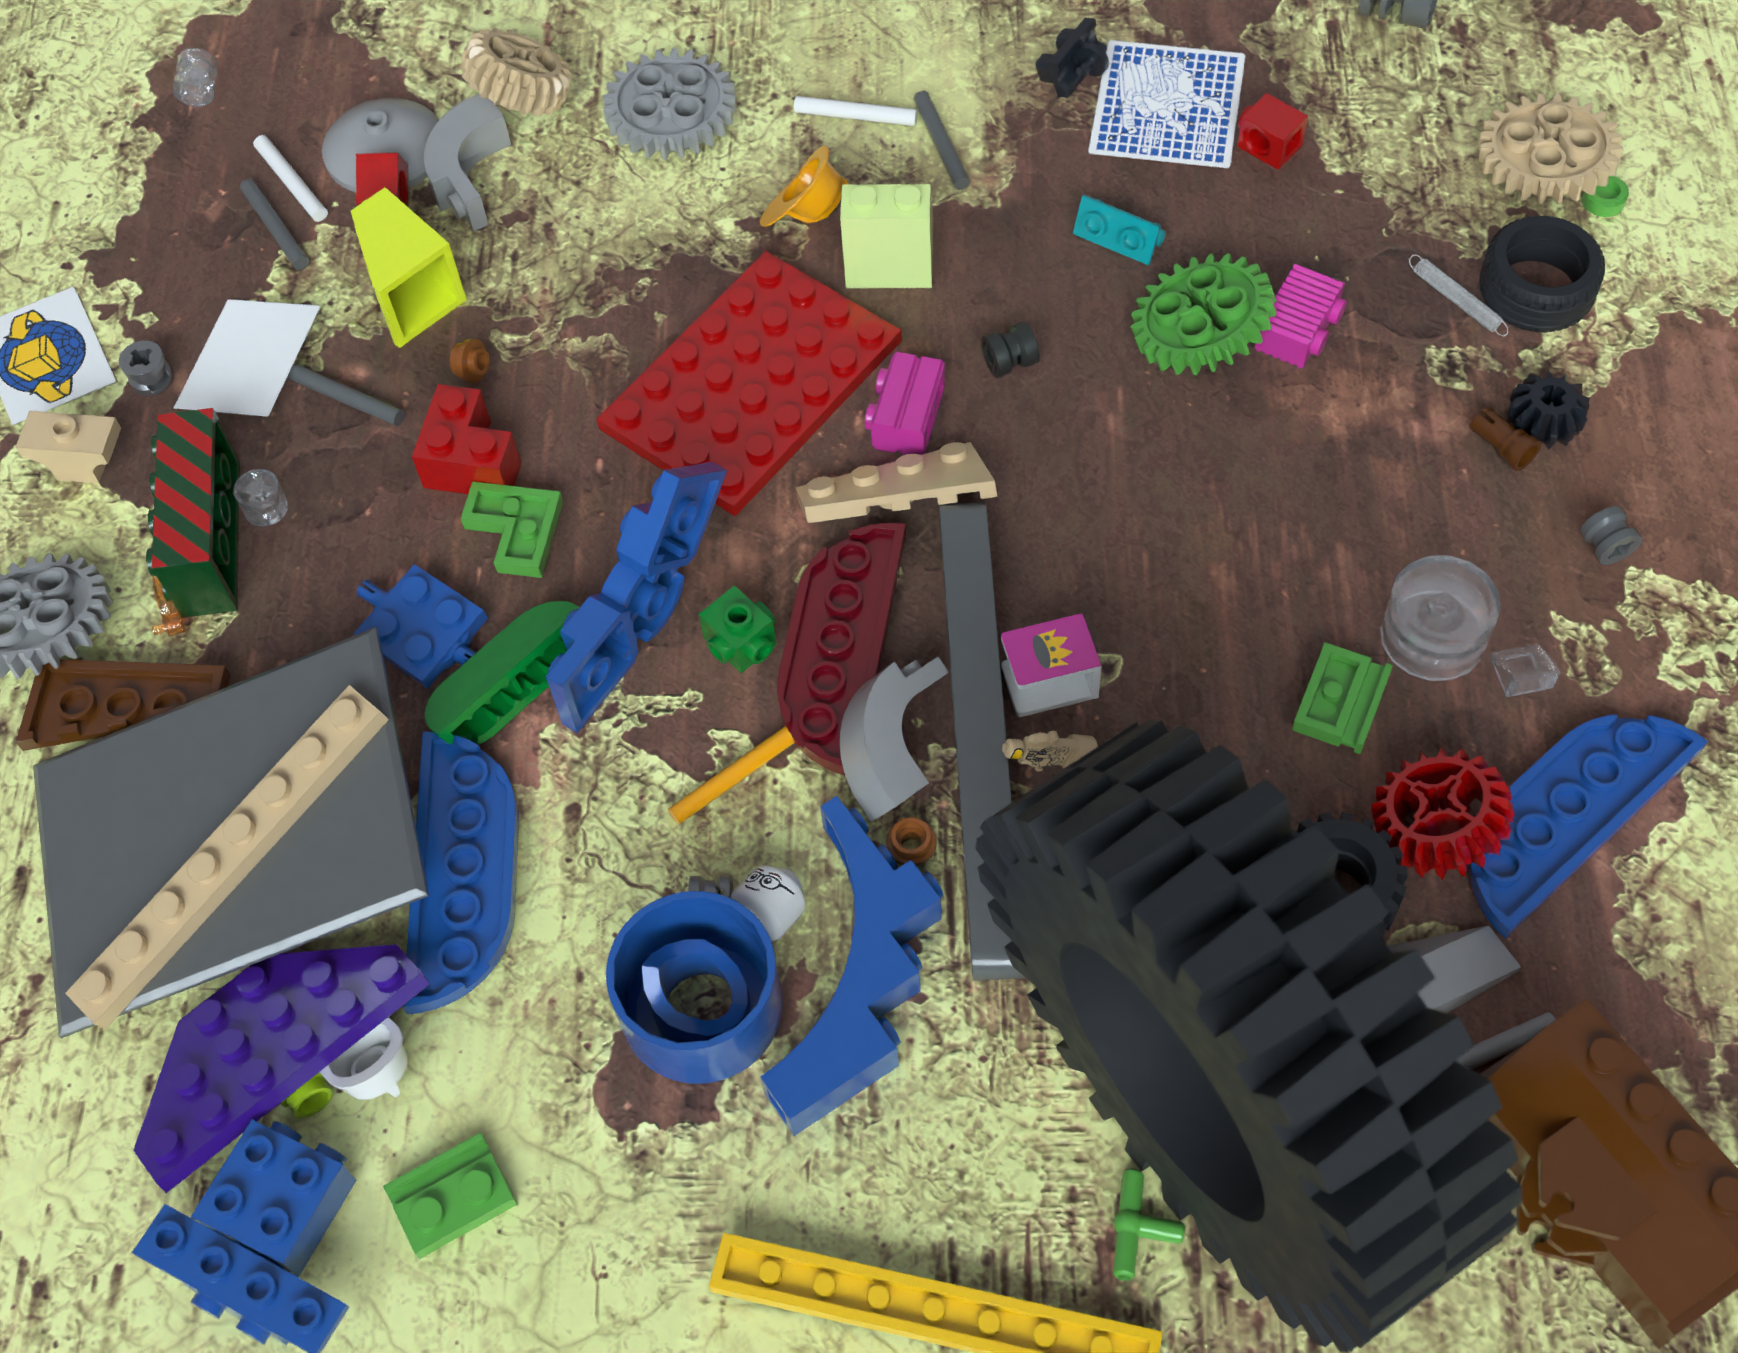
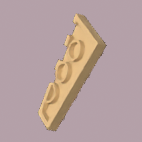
(897, 484)

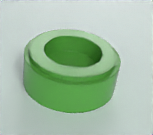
(1607, 200)

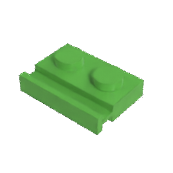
(1342, 698)
(449, 1195)

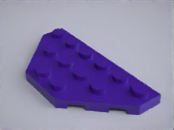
(261, 1044)

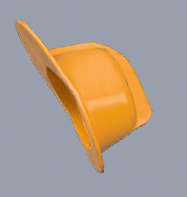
(810, 194)

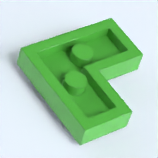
(524, 519)

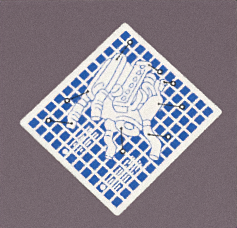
(1168, 104)

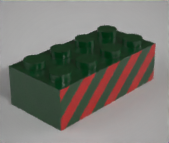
(194, 513)

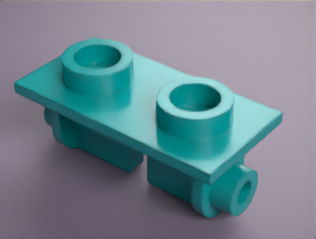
(1118, 230)

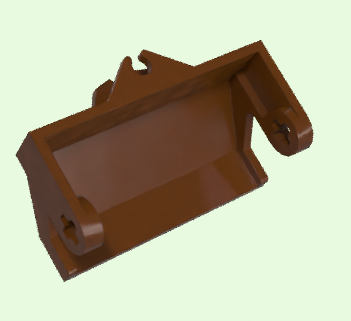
(1618, 1173)

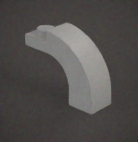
(453, 149)
(873, 741)

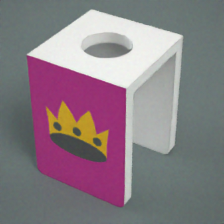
(1050, 665)

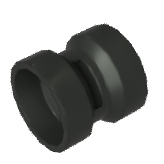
(1010, 349)

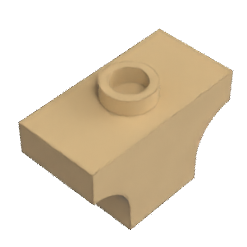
(69, 444)

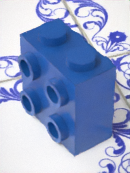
(276, 1195)

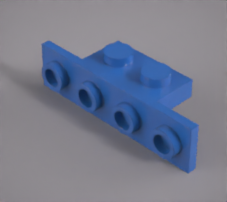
(240, 1282)

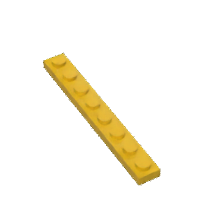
(913, 1304)

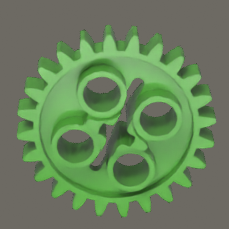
(1222, 292)

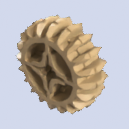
(516, 72)

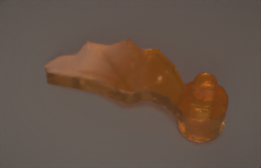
(172, 623)

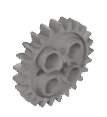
(669, 103)
(49, 612)

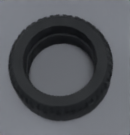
(1546, 241)

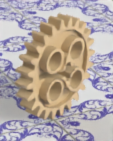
(1550, 148)

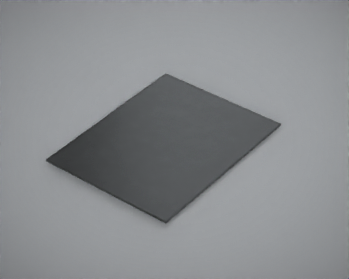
(146, 798)

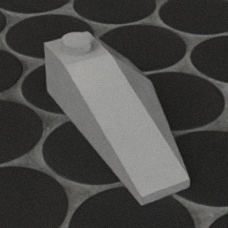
(1462, 965)

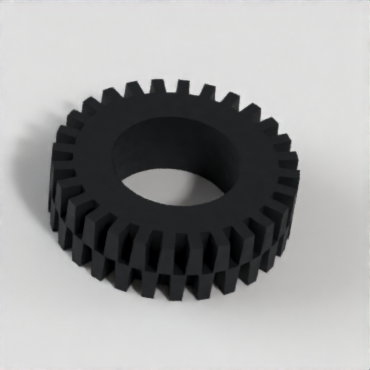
(1251, 1030)

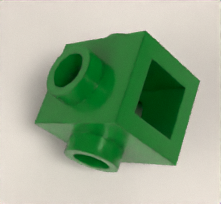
(738, 630)

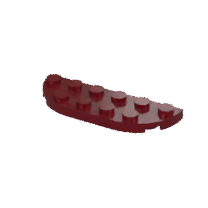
(837, 636)

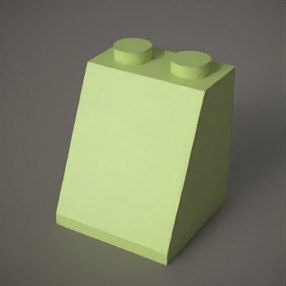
(887, 235)

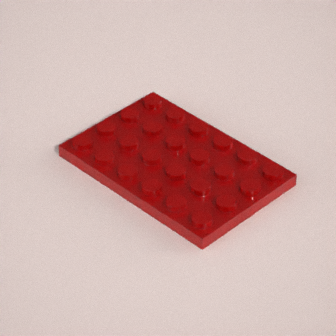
(751, 379)

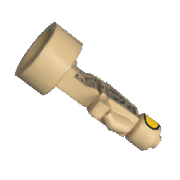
(1048, 749)

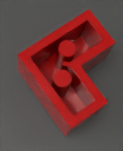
(459, 445)

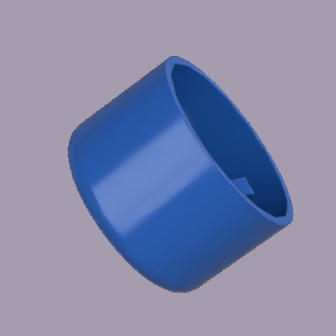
(686, 938)

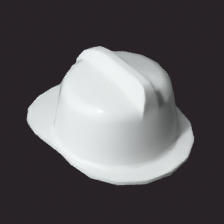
(371, 1064)

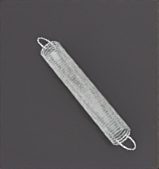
(1483, 321)

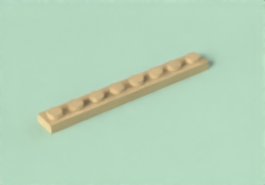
(226, 858)

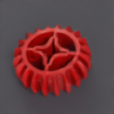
(1441, 795)

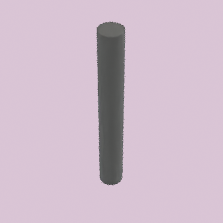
(941, 140)
(274, 224)
(346, 395)

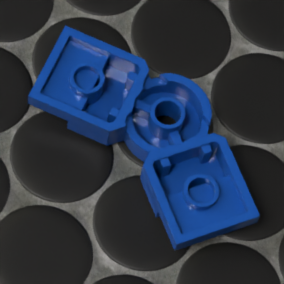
(637, 592)

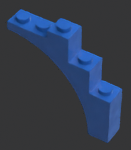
(849, 1043)

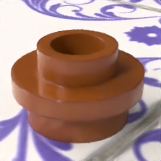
(469, 360)
(909, 829)

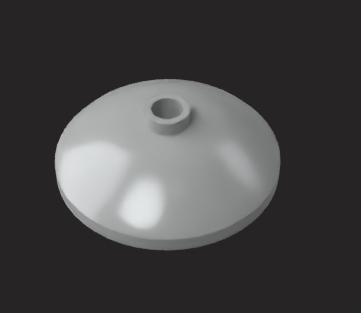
(378, 127)

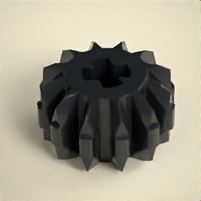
(1549, 408)

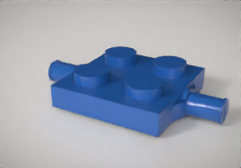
(422, 624)

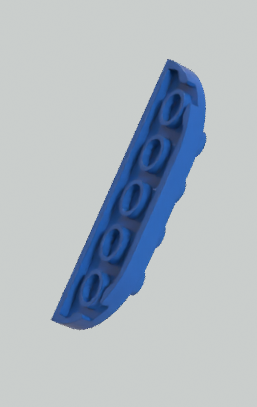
(1576, 804)
(470, 867)

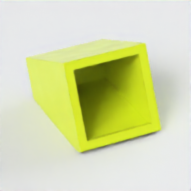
(407, 266)

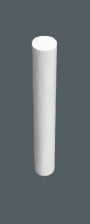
(855, 110)
(290, 178)

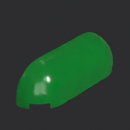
(499, 677)

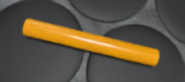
(731, 775)

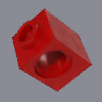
(1271, 130)
(381, 171)

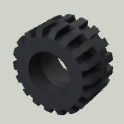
(1365, 858)

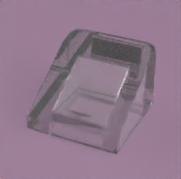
(1525, 670)

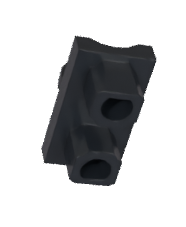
(1076, 57)

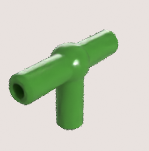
(1131, 1225)

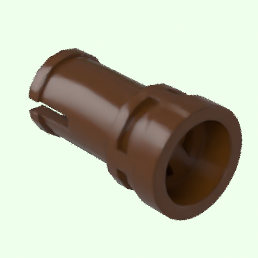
(1512, 443)

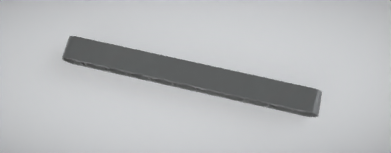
(977, 714)

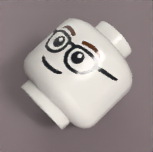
(772, 897)

